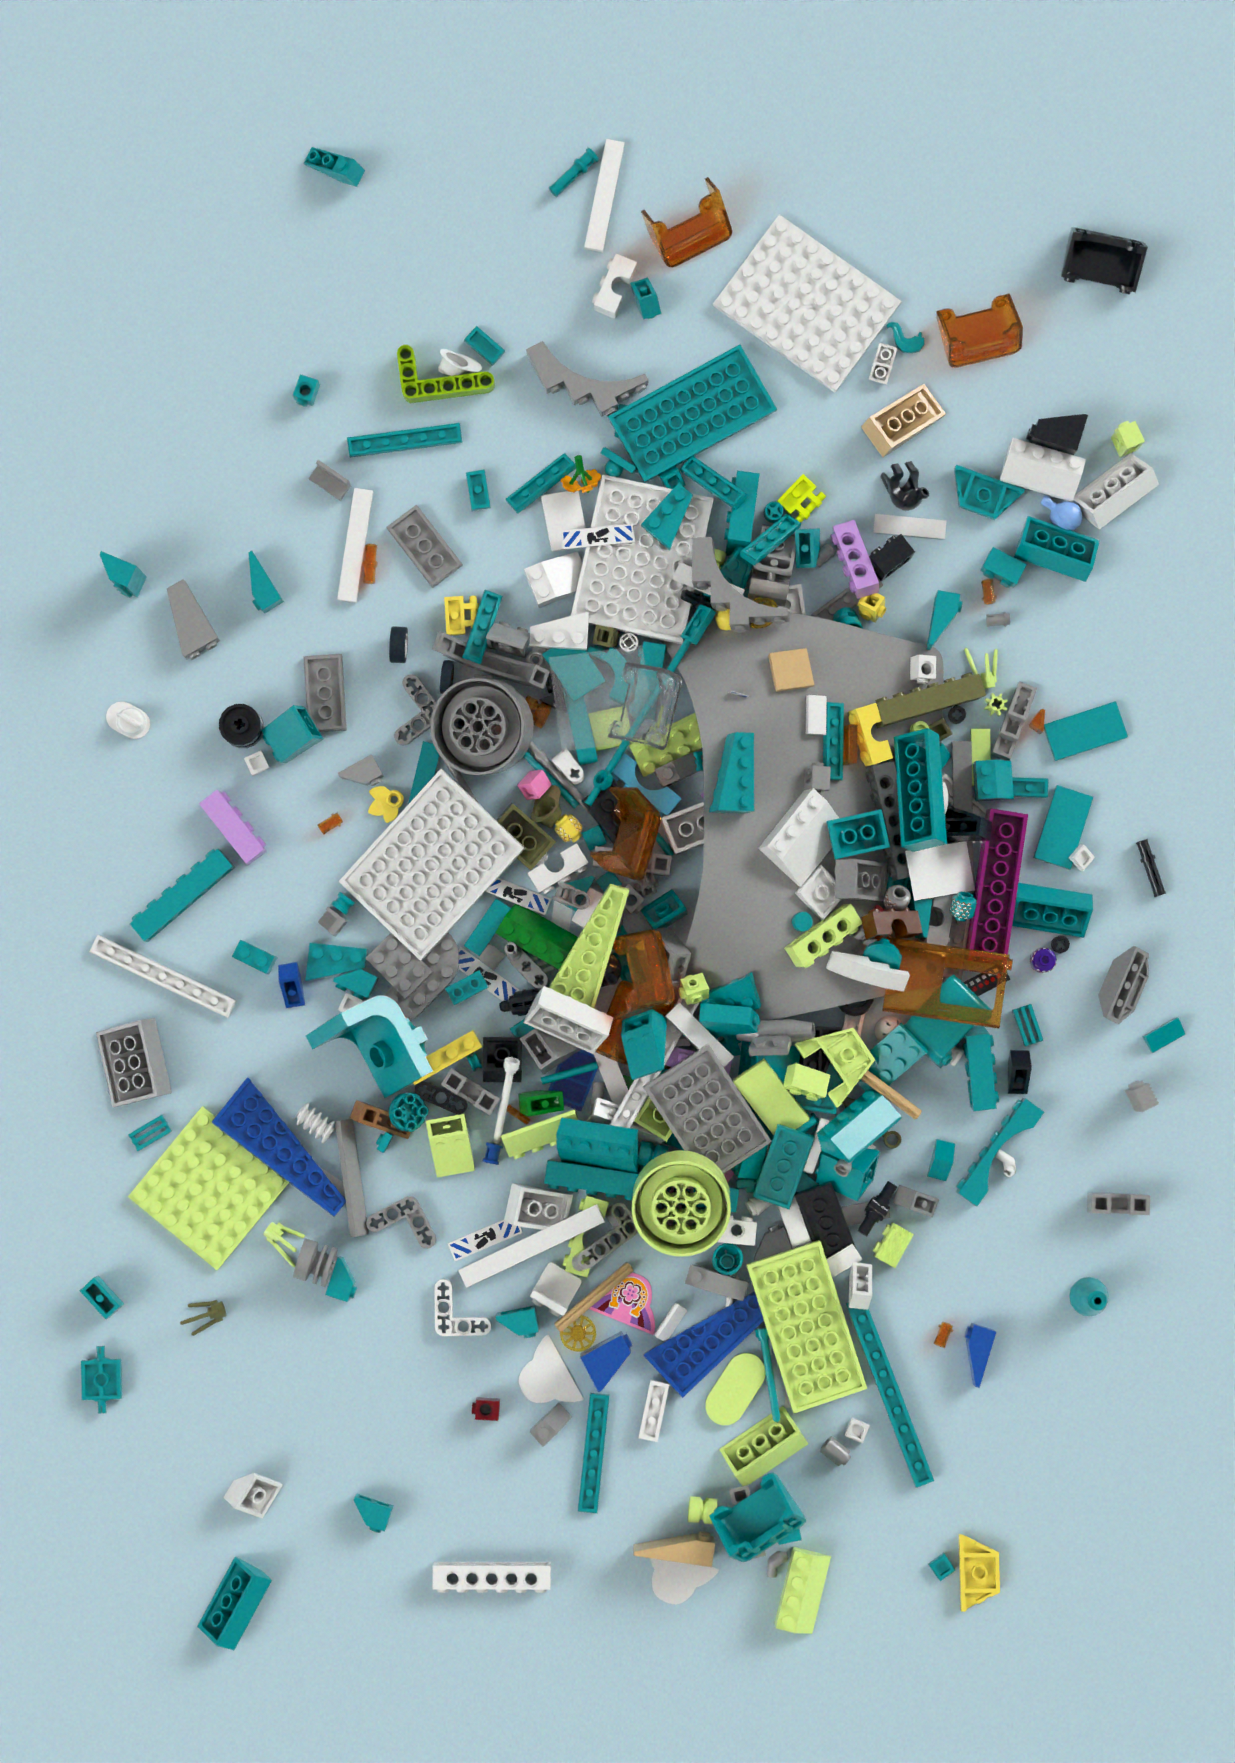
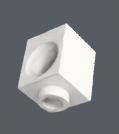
(928, 663)

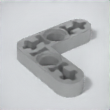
(423, 715)
(410, 1215)

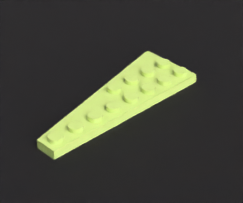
(587, 960)

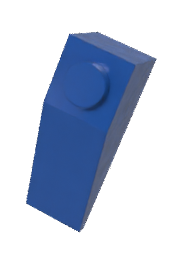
(979, 1346)

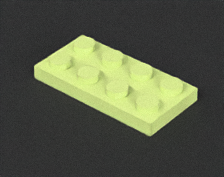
(683, 740)

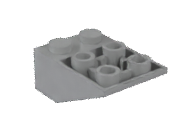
(547, 1050)

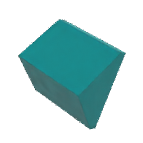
(664, 910)

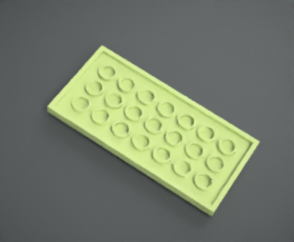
(806, 1326)

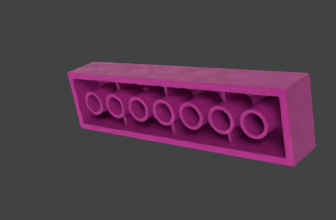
(997, 882)

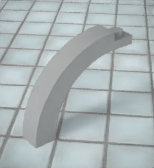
(493, 664)

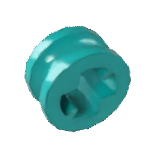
(474, 1062)

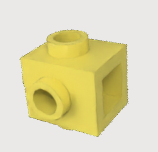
(872, 607)

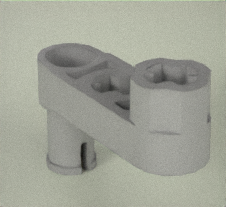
(520, 958)

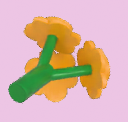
(588, 478)

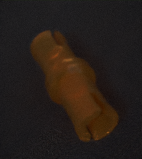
(370, 563)

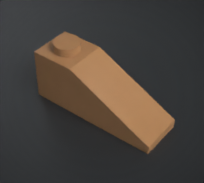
(376, 1118)

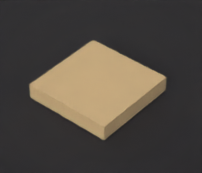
(791, 670)

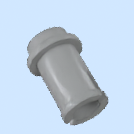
(825, 554)
(998, 619)

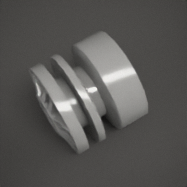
(315, 1262)

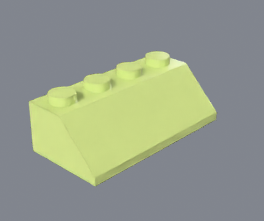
(534, 1135)
(763, 1447)
(802, 1591)

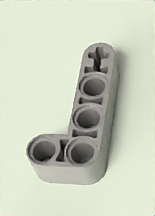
(604, 1242)

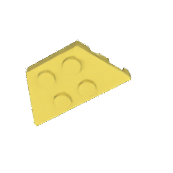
(977, 1572)

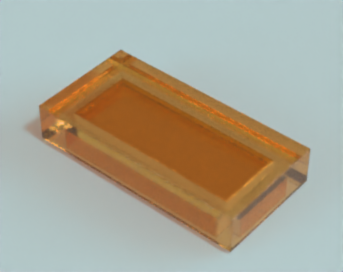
(850, 745)

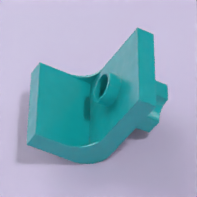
(385, 1038)

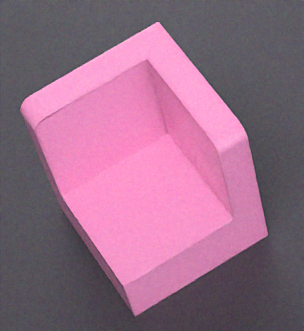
(534, 784)

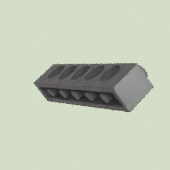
(888, 773)

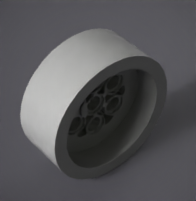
(510, 713)

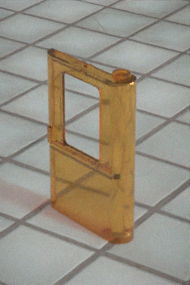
(926, 968)

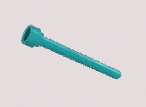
(762, 1336)

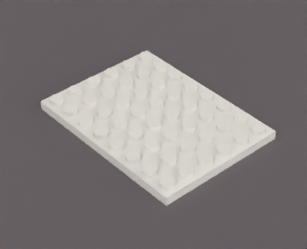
(807, 303)
(633, 582)
(431, 864)

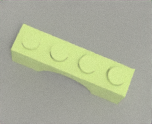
(576, 1242)

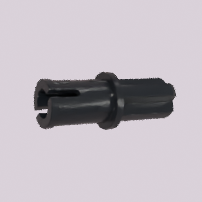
(695, 599)

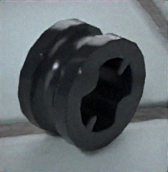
(961, 718)
(1066, 944)

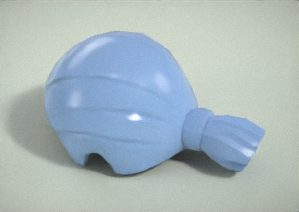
(1064, 514)

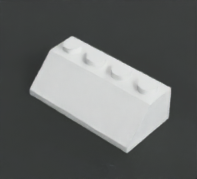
(1042, 469)
(1116, 490)
(568, 1020)

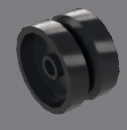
(235, 716)

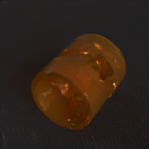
(541, 713)

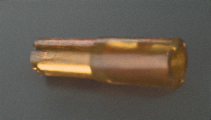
(516, 1113)

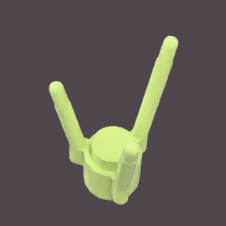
(988, 678)
(274, 1233)

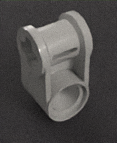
(570, 895)

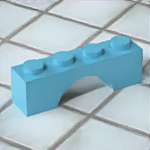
(663, 800)

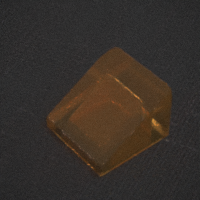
(1037, 722)

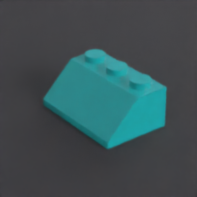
(124, 575)

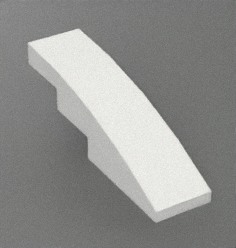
(868, 972)

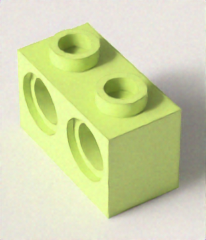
(1127, 438)

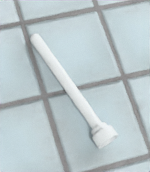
(511, 1066)

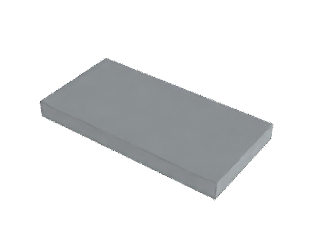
(424, 546)
(325, 691)

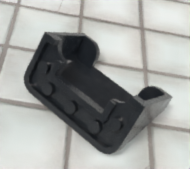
(1103, 259)

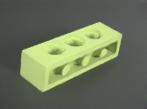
(798, 948)

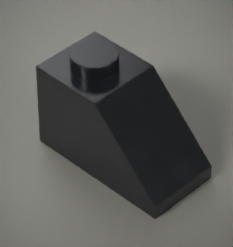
(1019, 1071)

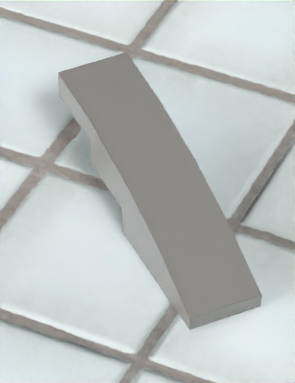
(1014, 721)

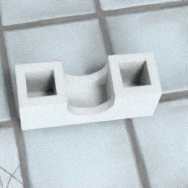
(620, 270)
(545, 879)

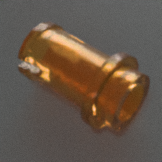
(988, 591)
(330, 823)
(943, 1334)

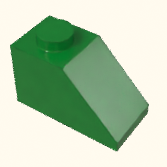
(540, 1102)

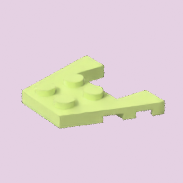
(846, 1054)

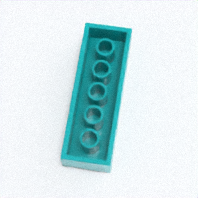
(920, 790)

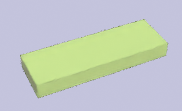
(980, 746)

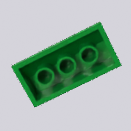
(536, 935)

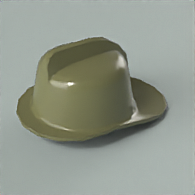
(547, 808)

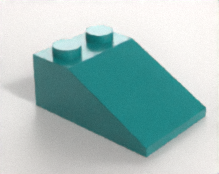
(858, 834)

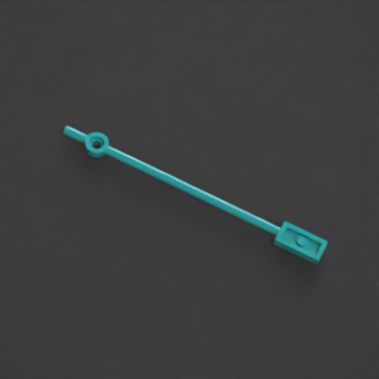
(691, 634)

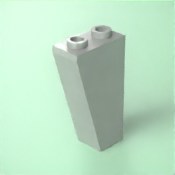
(190, 621)

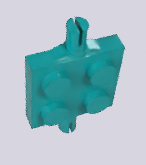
(101, 1379)

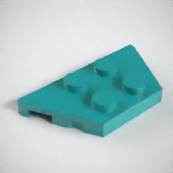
(983, 493)

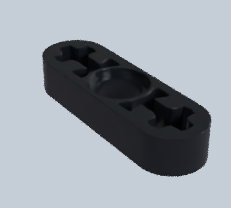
(456, 1098)

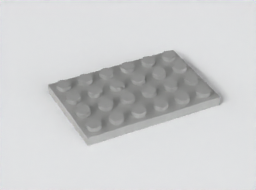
(707, 1110)

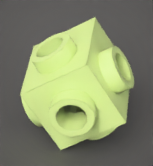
(693, 989)

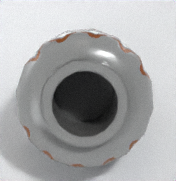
(897, 898)

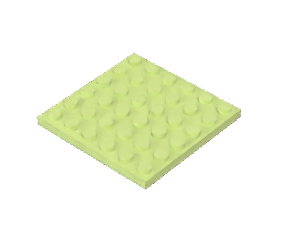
(208, 1190)

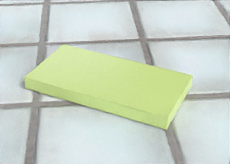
(768, 1097)

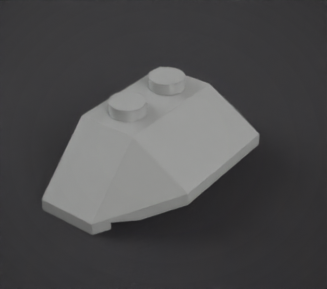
(1124, 984)

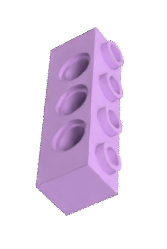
(849, 533)

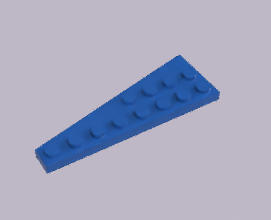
(261, 1132)
(699, 1349)

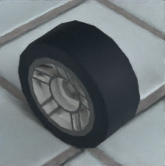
(398, 644)

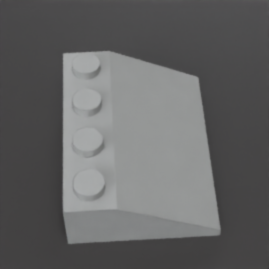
(133, 1062)

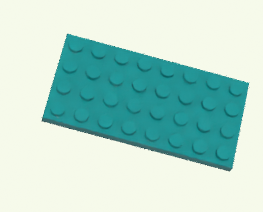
(692, 413)

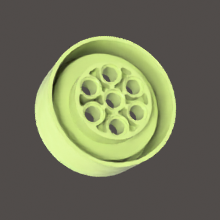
(681, 1171)

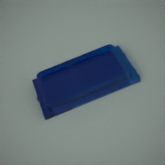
(576, 1087)

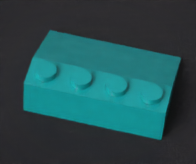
(597, 1145)

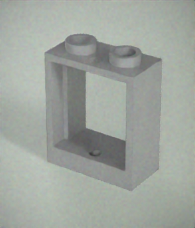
(678, 955)

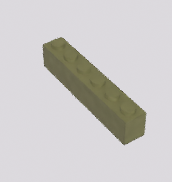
(930, 700)

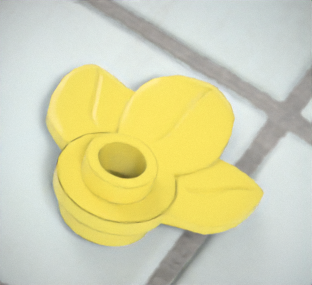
(382, 804)

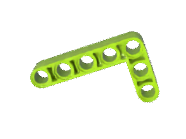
(438, 383)

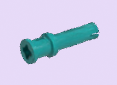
(580, 167)

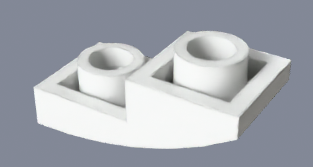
(882, 363)

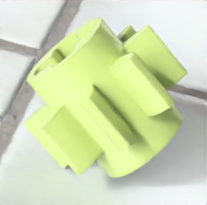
(997, 699)

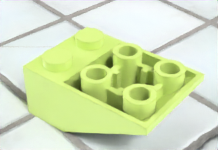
(450, 1145)

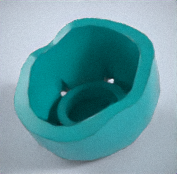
(727, 1261)

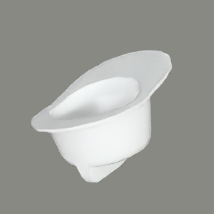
(457, 364)
(128, 720)

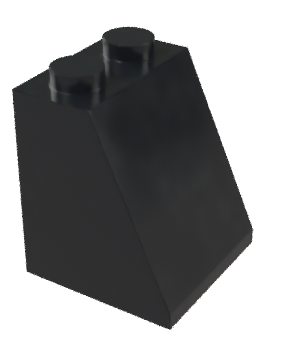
(1058, 432)

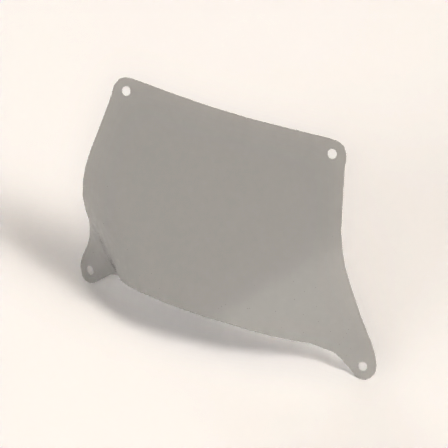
(743, 896)

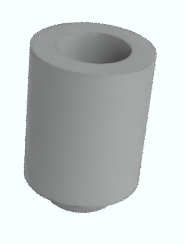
(835, 1451)

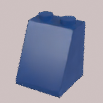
(606, 1358)

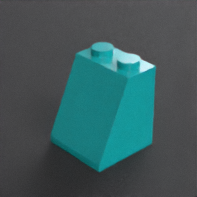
(291, 734)
(777, 1062)
(856, 1181)

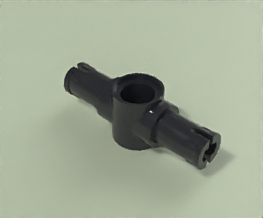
(877, 1208)

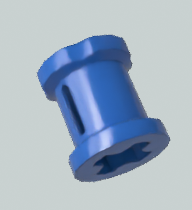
(492, 1153)

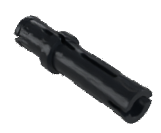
(1150, 867)

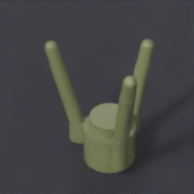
(216, 1311)

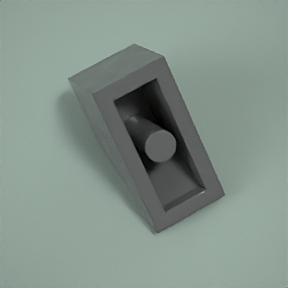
(773, 1243)

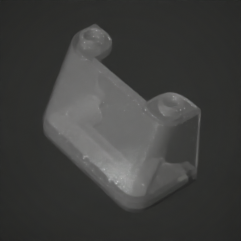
(647, 706)

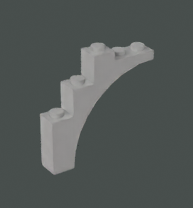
(603, 393)
(723, 596)

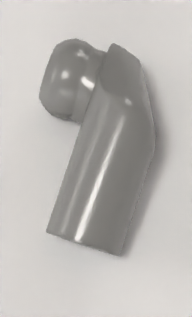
(774, 1561)

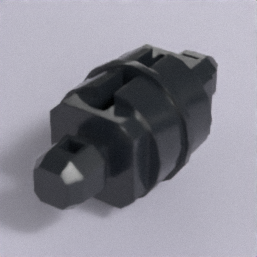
(523, 996)

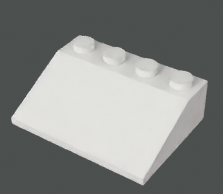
(801, 837)

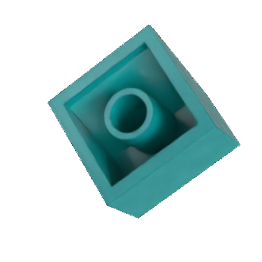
(993, 780)
(520, 1321)

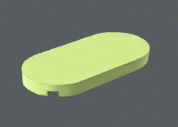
(735, 1388)

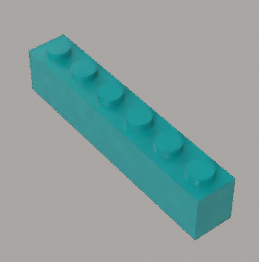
(182, 895)

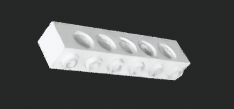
(746, 1237)
(541, 1570)

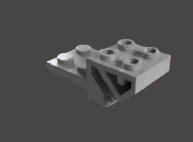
(773, 573)

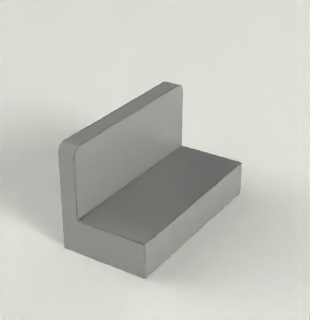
(330, 480)

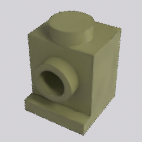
(605, 636)

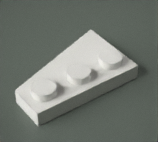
(562, 633)

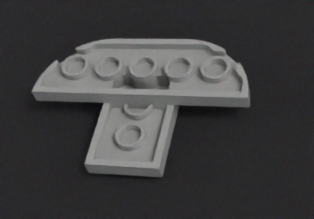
(415, 981)

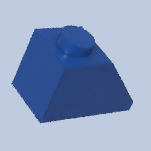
(291, 985)

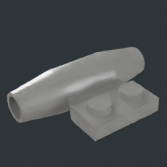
(776, 1036)

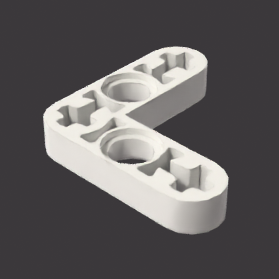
(454, 1321)

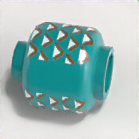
(963, 906)

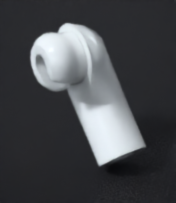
(1008, 1163)

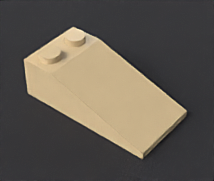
(902, 420)
(688, 1549)

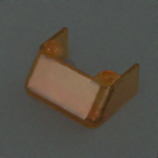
(693, 235)
(635, 835)
(648, 972)

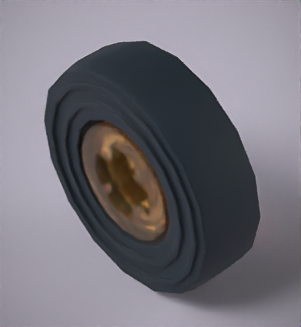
(447, 674)

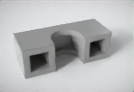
(944, 920)
(470, 1091)
(1118, 1203)

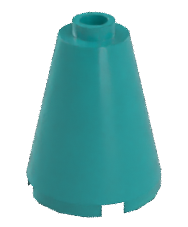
(1088, 1296)

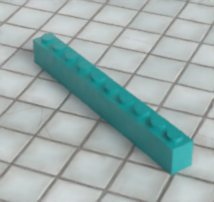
(604, 1180)

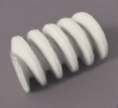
(315, 1123)

